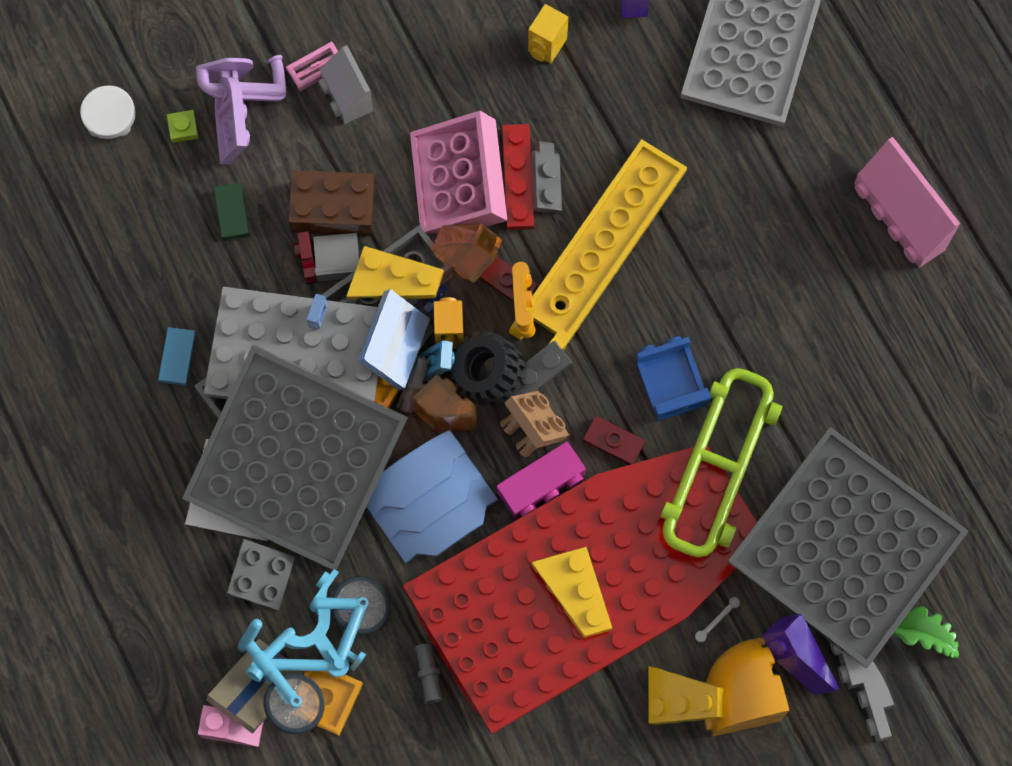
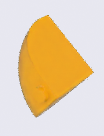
(751, 690)

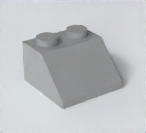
(345, 86)

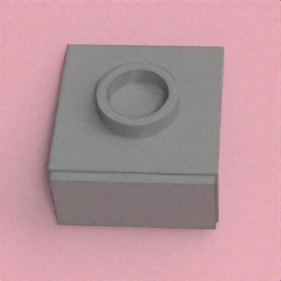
(335, 256)

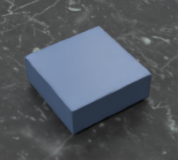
(317, 312)

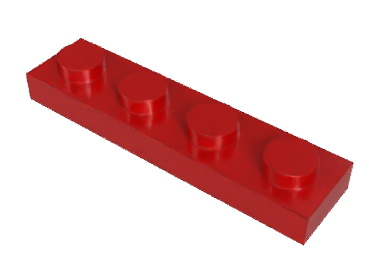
(518, 177)

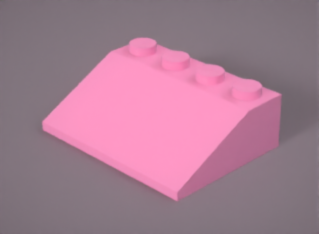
(458, 173)
(906, 204)

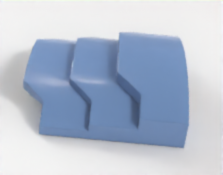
(430, 499)

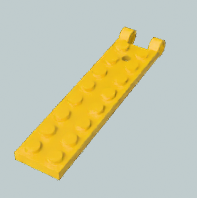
(604, 241)

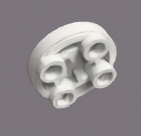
(108, 112)

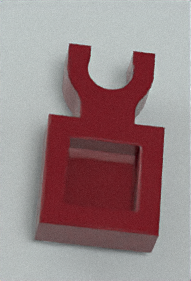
(303, 251)

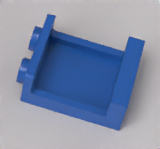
(671, 378)

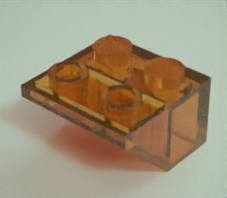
(466, 248)
(443, 408)

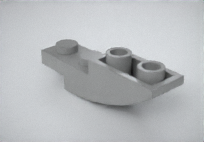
(872, 695)

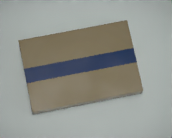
(241, 696)

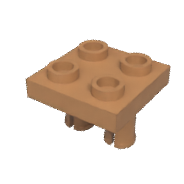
(537, 420)

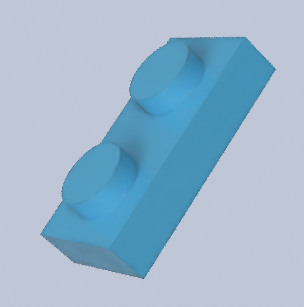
(441, 359)

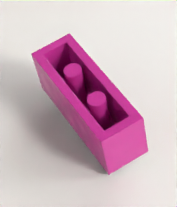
(541, 480)

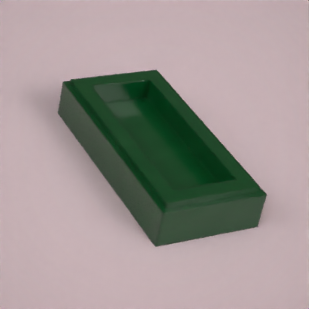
(231, 211)

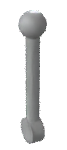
(701, 636)

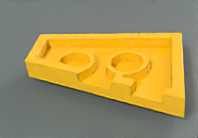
(384, 271)
(577, 590)

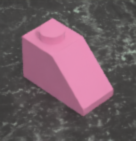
(220, 727)

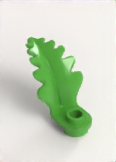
(928, 632)

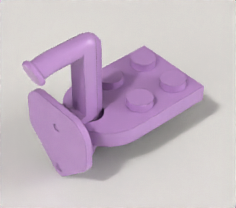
(229, 97)

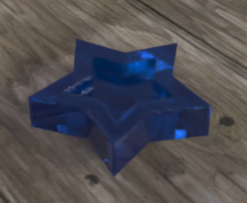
(440, 294)

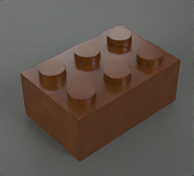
(332, 202)

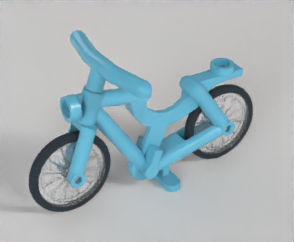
(293, 700)

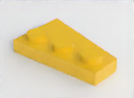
(682, 698)

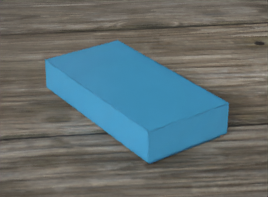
(177, 356)

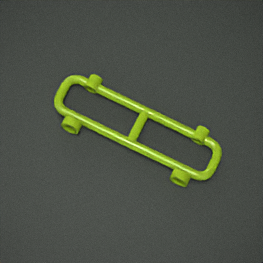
(721, 532)

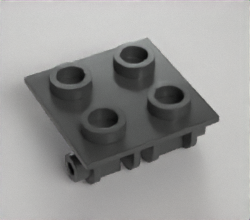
(260, 575)

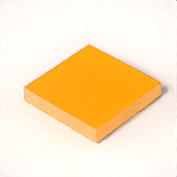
(338, 696)

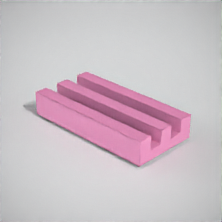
(310, 80)

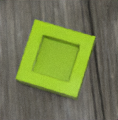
(182, 126)

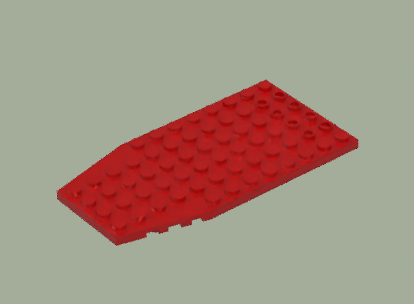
(510, 634)

